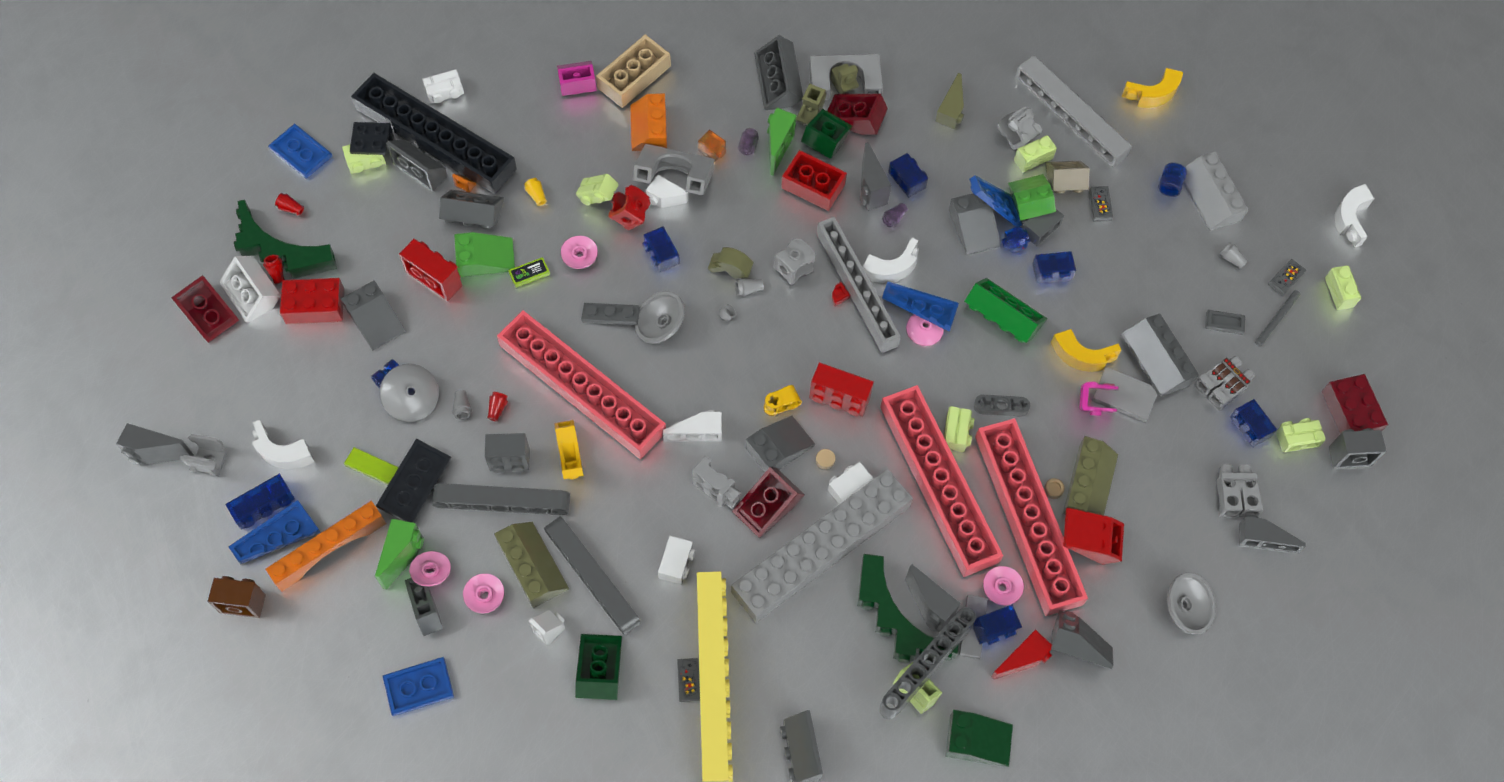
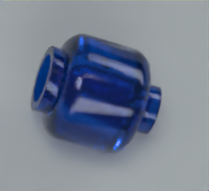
(1015, 239)

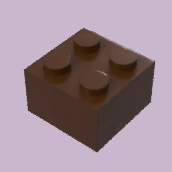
(236, 597)

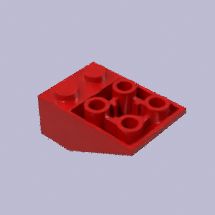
(1094, 536)

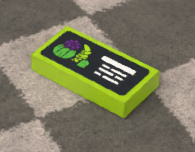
(529, 272)

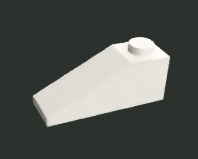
(700, 427)

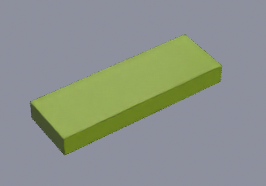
(370, 466)

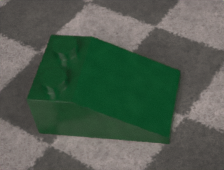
(598, 667)
(979, 739)

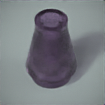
(894, 215)

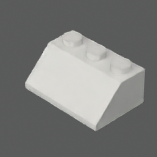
(249, 287)

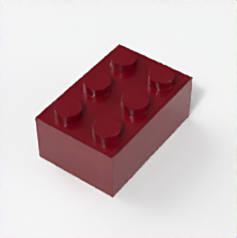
(1354, 404)

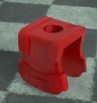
(629, 207)

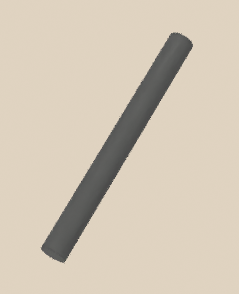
(1277, 318)

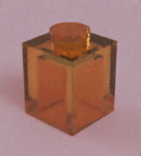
(712, 145)

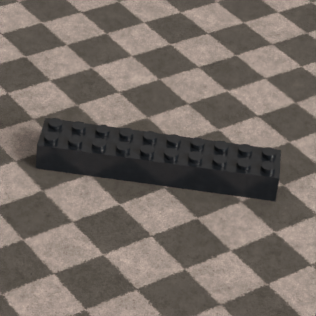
(434, 133)

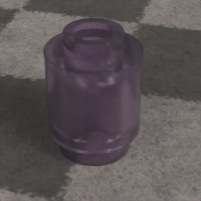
(748, 141)

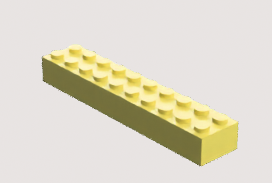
(712, 672)

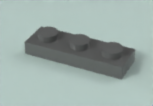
(610, 313)

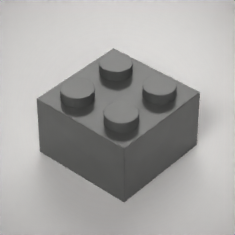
(1357, 448)
(507, 452)

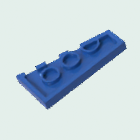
(996, 198)
(927, 306)
(277, 532)

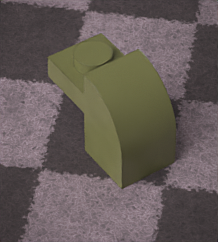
(844, 78)
(812, 104)
(732, 261)

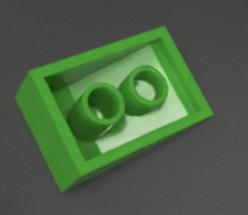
(781, 133)
(1032, 197)
(483, 254)
(398, 551)

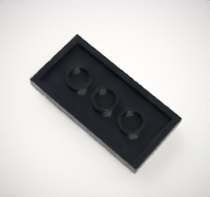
(413, 481)

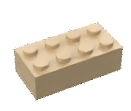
(633, 71)

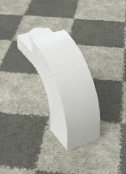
(1345, 215)
(893, 270)
(281, 456)

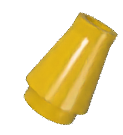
(535, 190)

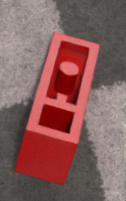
(1026, 656)

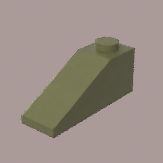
(952, 106)

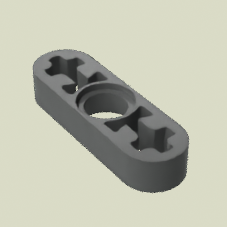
(987, 399)

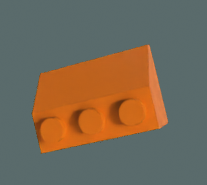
(648, 122)

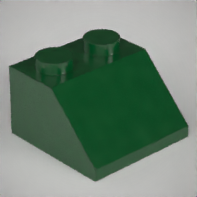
(826, 133)

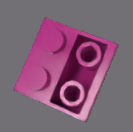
(576, 78)

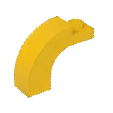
(1154, 95)
(1082, 358)
(568, 449)

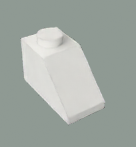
(665, 193)
(547, 626)

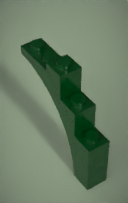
(297, 259)
(889, 620)

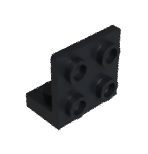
(370, 138)

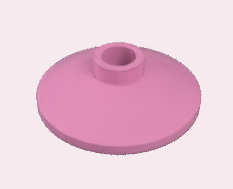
(579, 245)
(922, 335)
(429, 562)
(1009, 579)
(483, 584)

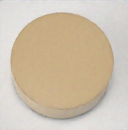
(825, 459)
(1054, 488)

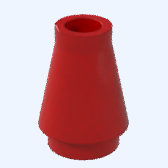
(288, 204)
(274, 267)
(497, 403)

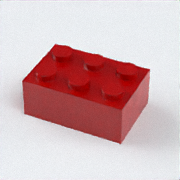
(813, 180)
(431, 269)
(312, 300)
(841, 389)

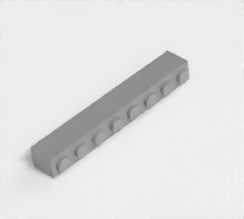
(1073, 111)
(858, 285)

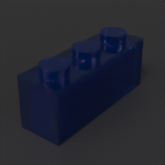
(260, 502)

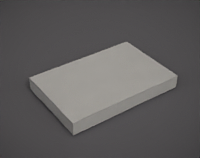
(1133, 397)

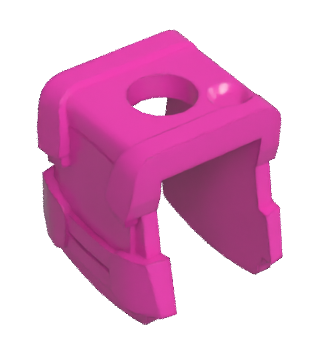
(1084, 397)

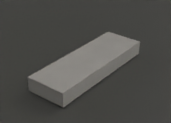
(969, 645)

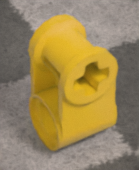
(782, 401)

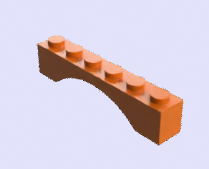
(296, 563)

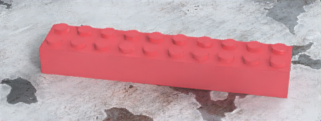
(581, 384)
(941, 481)
(1030, 517)

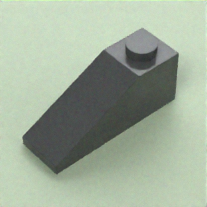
(1264, 534)
(423, 607)

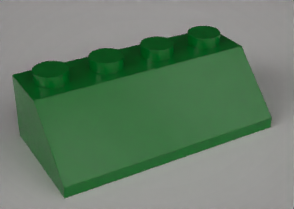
(1005, 310)

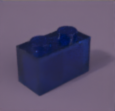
(908, 175)
(661, 249)
(1054, 267)
(1253, 423)
(996, 624)

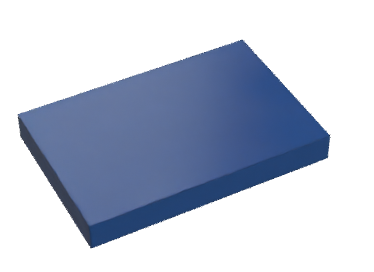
(300, 151)
(418, 686)

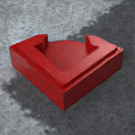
(840, 294)

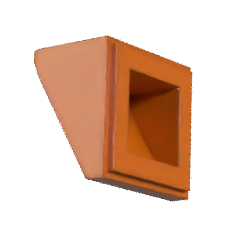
(463, 182)

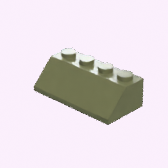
(1091, 477)
(531, 562)

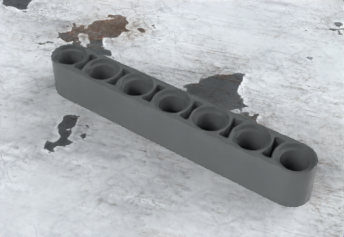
(501, 499)
(592, 575)
(924, 670)

